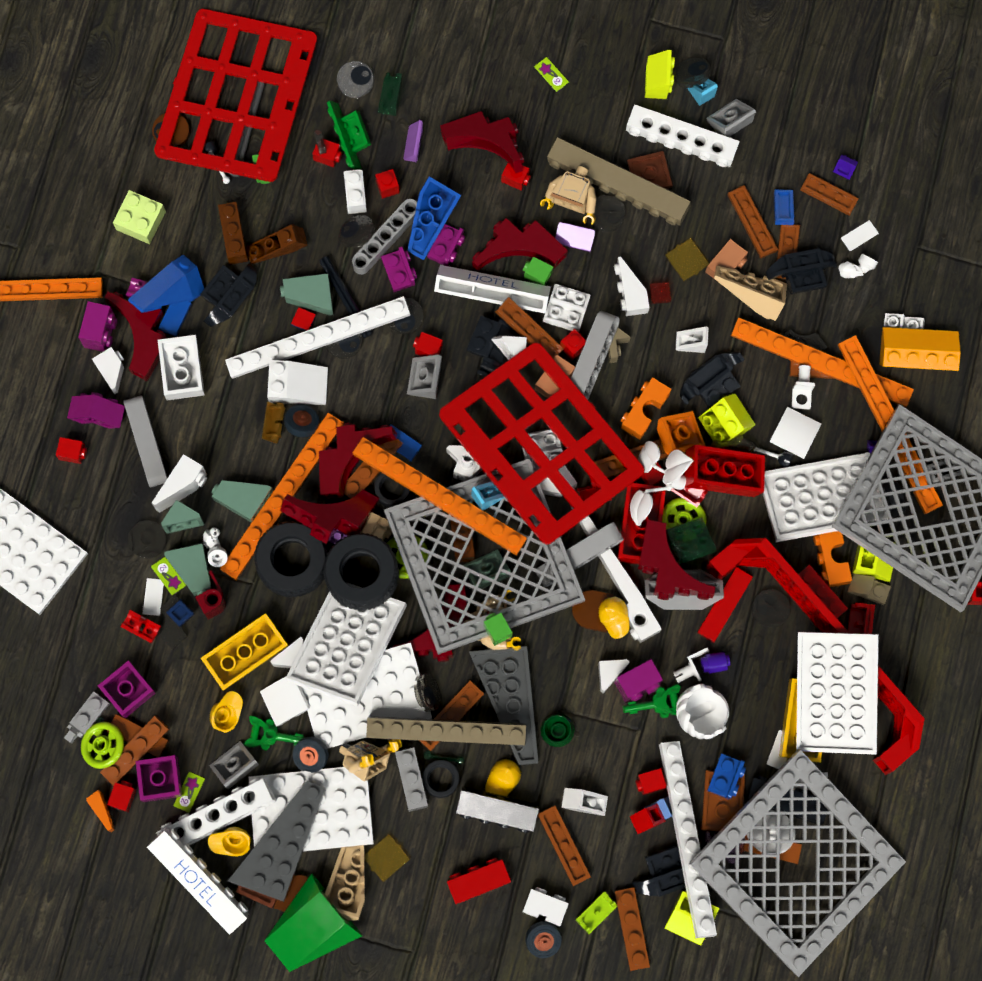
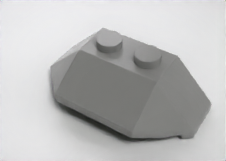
(686, 602)

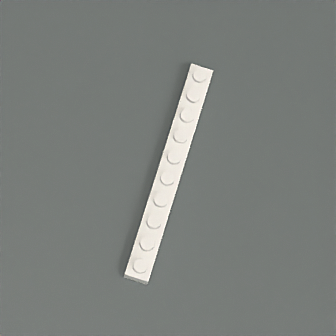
(318, 337)
(687, 838)

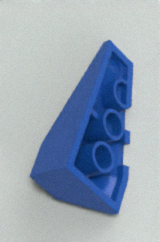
(431, 213)
(173, 284)

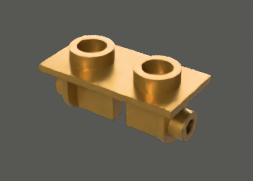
(272, 425)

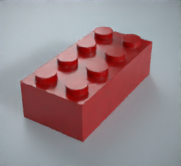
(725, 471)
(630, 548)

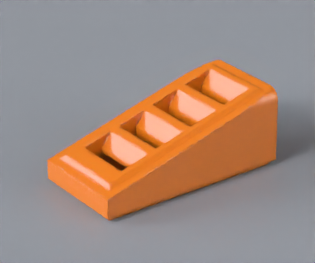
(99, 806)

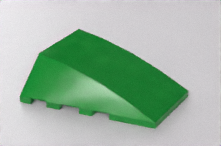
(309, 928)

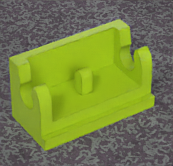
(596, 912)

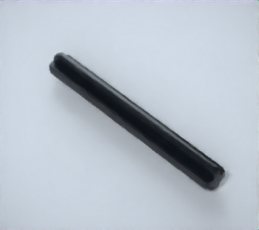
(341, 289)

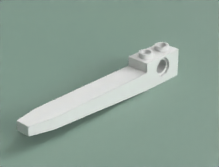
(634, 600)

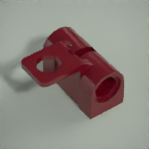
(205, 598)

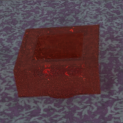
(660, 293)

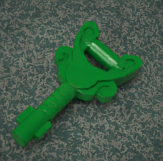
(658, 702)
(270, 734)

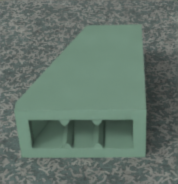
(308, 292)
(241, 497)
(191, 567)

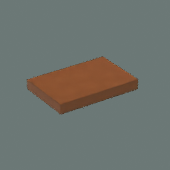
(719, 810)

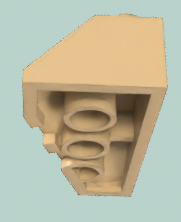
(760, 294)
(347, 883)

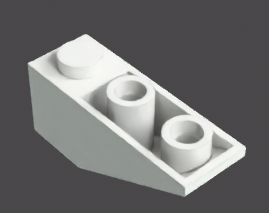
(633, 292)

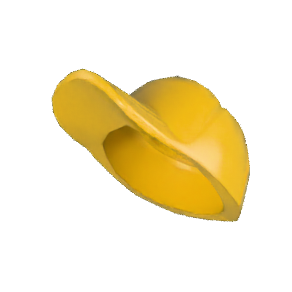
(614, 617)
(226, 712)
(503, 777)
(231, 842)

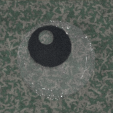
(355, 79)

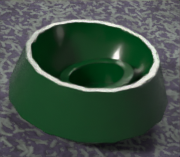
(557, 730)

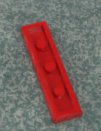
(723, 608)

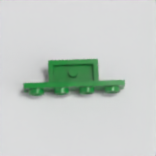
(351, 133)

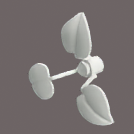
(673, 477)

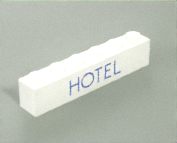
(491, 288)
(198, 880)

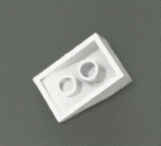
(180, 367)
(297, 383)
(181, 482)

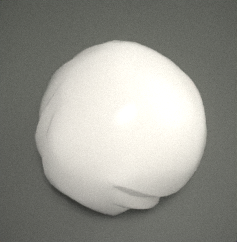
(702, 711)

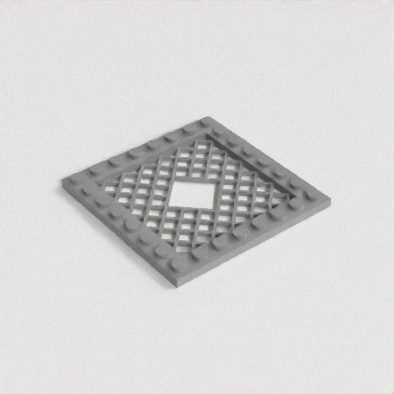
(847, 521)
(515, 615)
(838, 917)

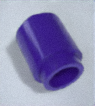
(715, 662)

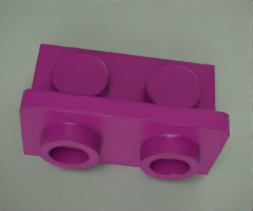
(446, 244)
(398, 269)

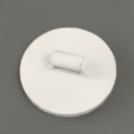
(771, 834)

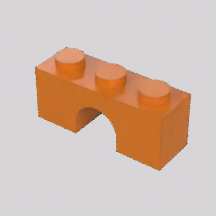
(653, 394)
(833, 572)

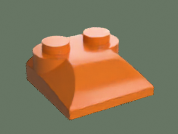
(679, 432)

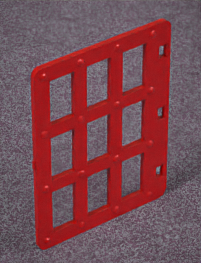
(281, 120)
(511, 485)

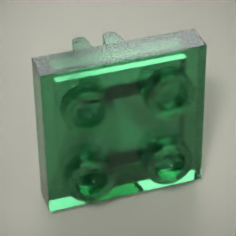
(691, 540)

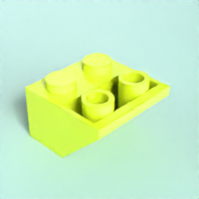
(659, 75)
(726, 419)
(870, 565)
(681, 921)

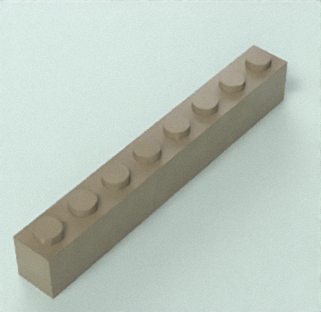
(620, 182)
(446, 730)

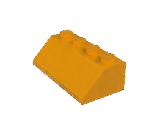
(920, 348)

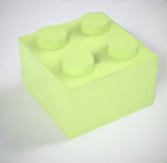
(139, 217)

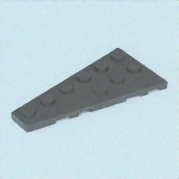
(508, 686)
(276, 856)

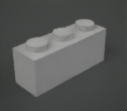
(411, 779)

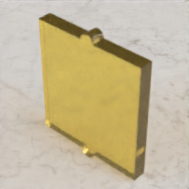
(687, 259)
(386, 858)

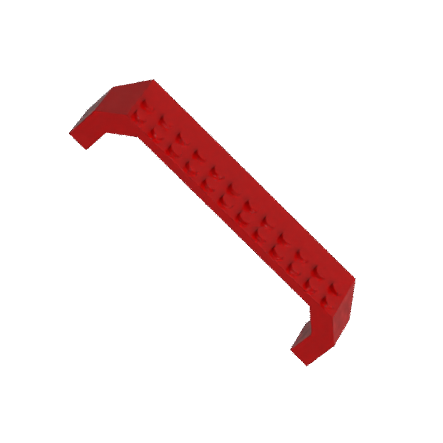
(762, 554)

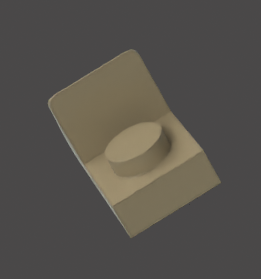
(614, 350)
(868, 588)

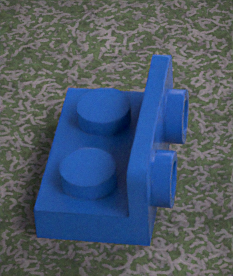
(726, 776)

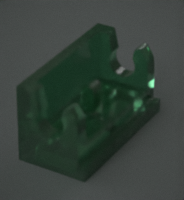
(390, 94)

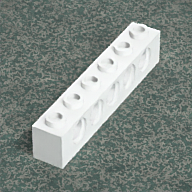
(677, 127)
(263, 798)

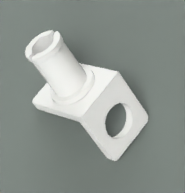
(803, 387)
(465, 467)
(690, 670)

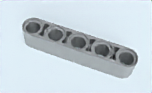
(381, 244)
(594, 352)
(145, 441)
(588, 549)

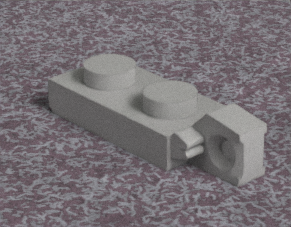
(86, 717)

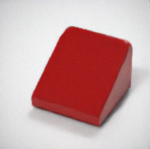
(653, 476)

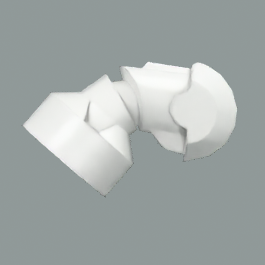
(850, 270)
(216, 555)

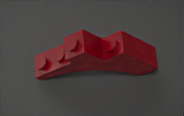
(478, 132)
(510, 241)
(145, 338)
(338, 463)
(328, 518)
(670, 576)
(424, 644)

